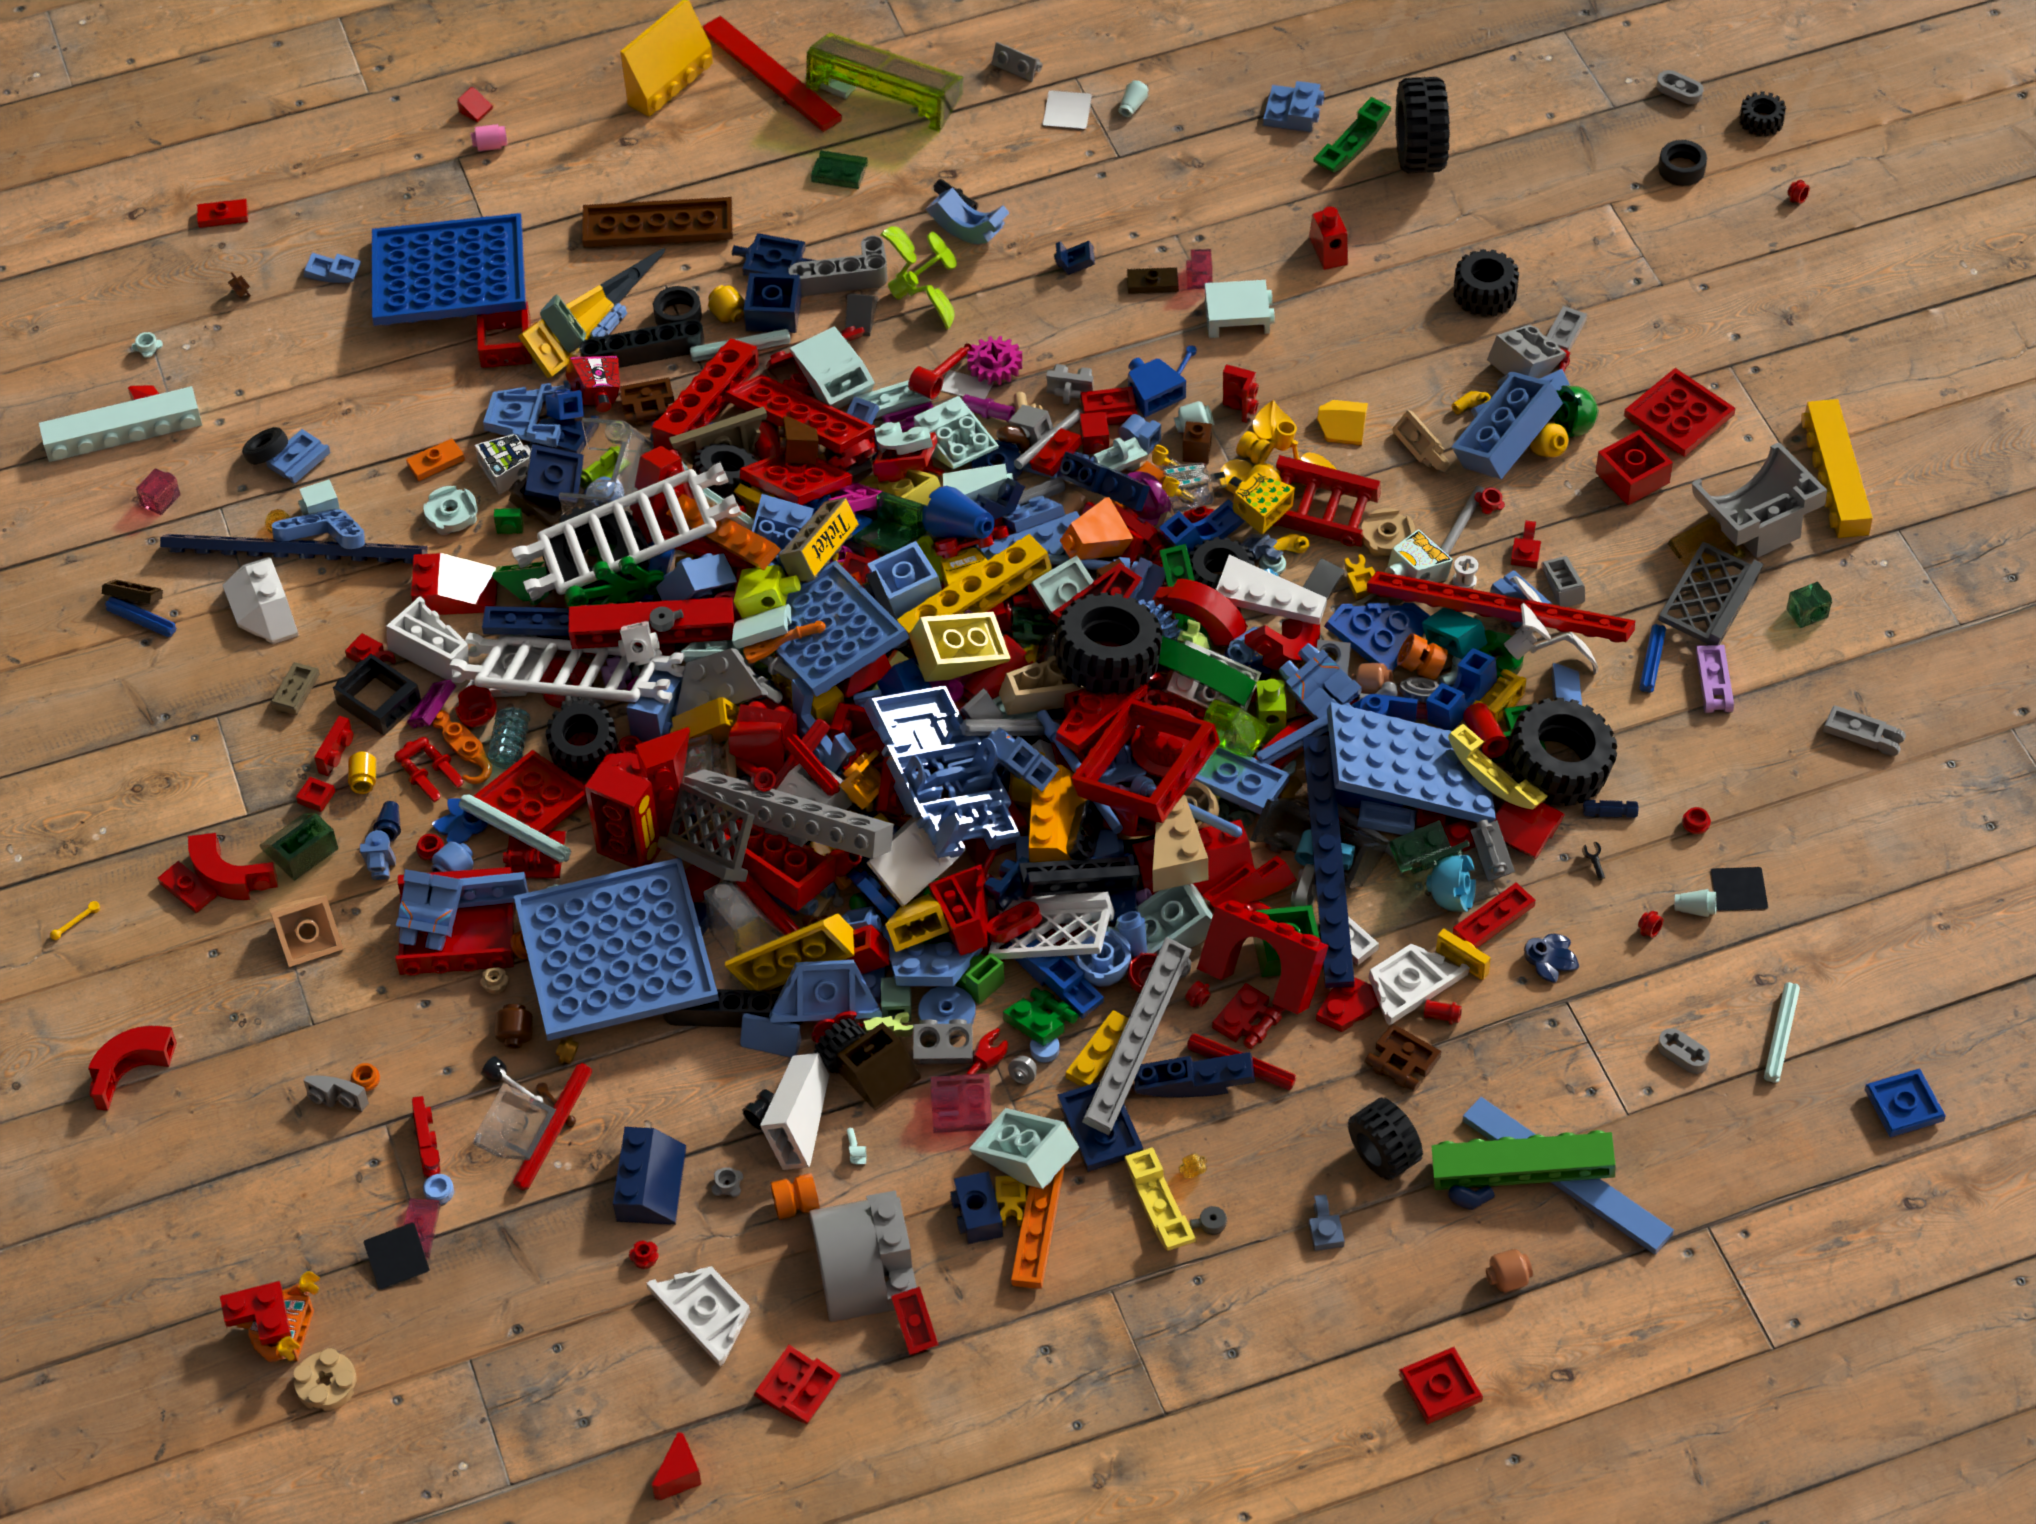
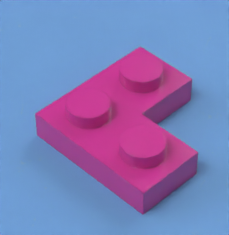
(859, 497)

